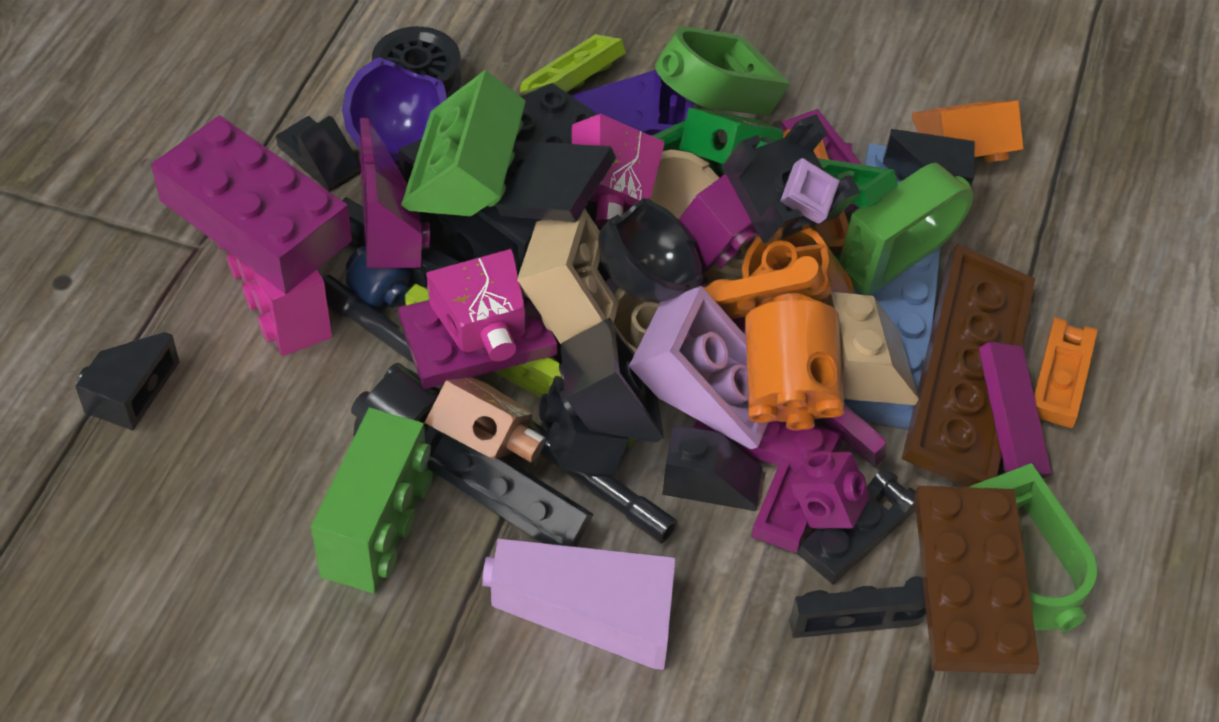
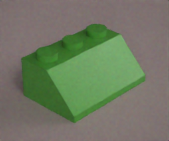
(466, 149)

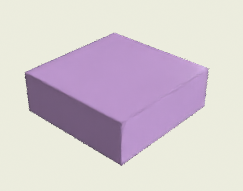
(810, 191)

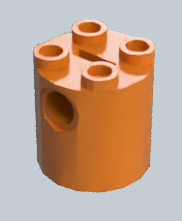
(785, 251)
(793, 362)

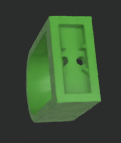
(719, 72)
(904, 226)
(1064, 540)

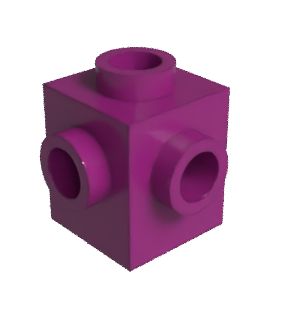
(830, 489)

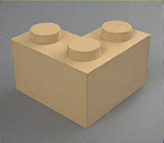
(564, 277)

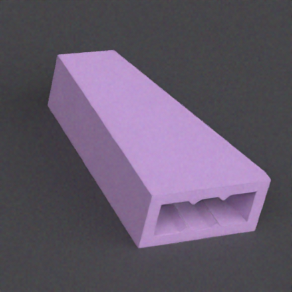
(587, 594)

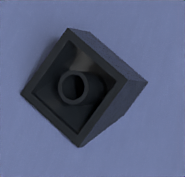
(605, 388)

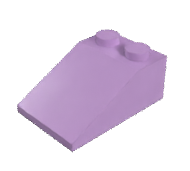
(699, 364)

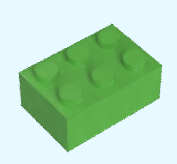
(372, 501)

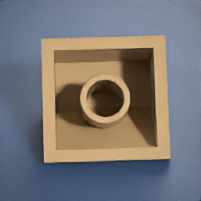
(871, 352)

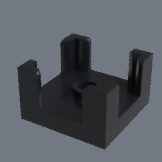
(762, 175)

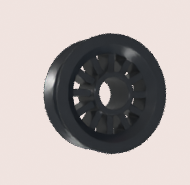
(423, 53)

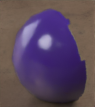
(393, 101)

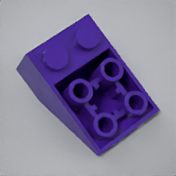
(639, 102)

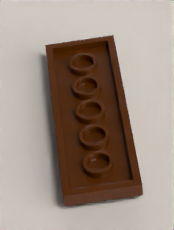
(954, 419)

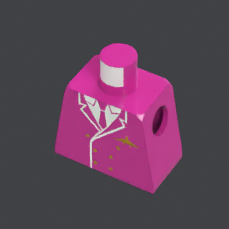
(632, 172)
(480, 303)

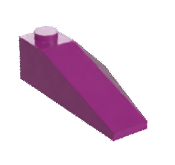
(391, 232)

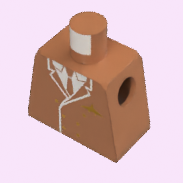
(484, 420)

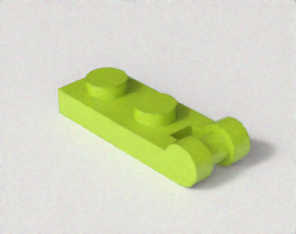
(577, 64)

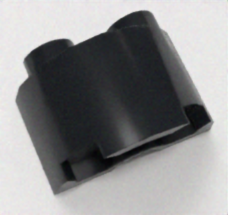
(397, 394)

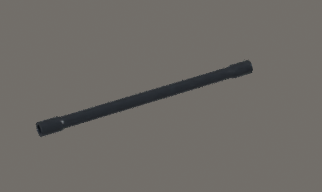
(635, 507)

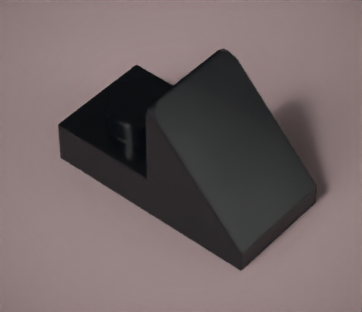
(320, 151)

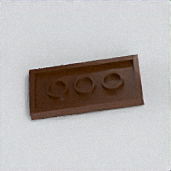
(975, 580)

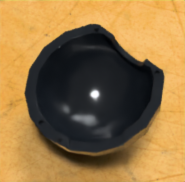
(650, 253)

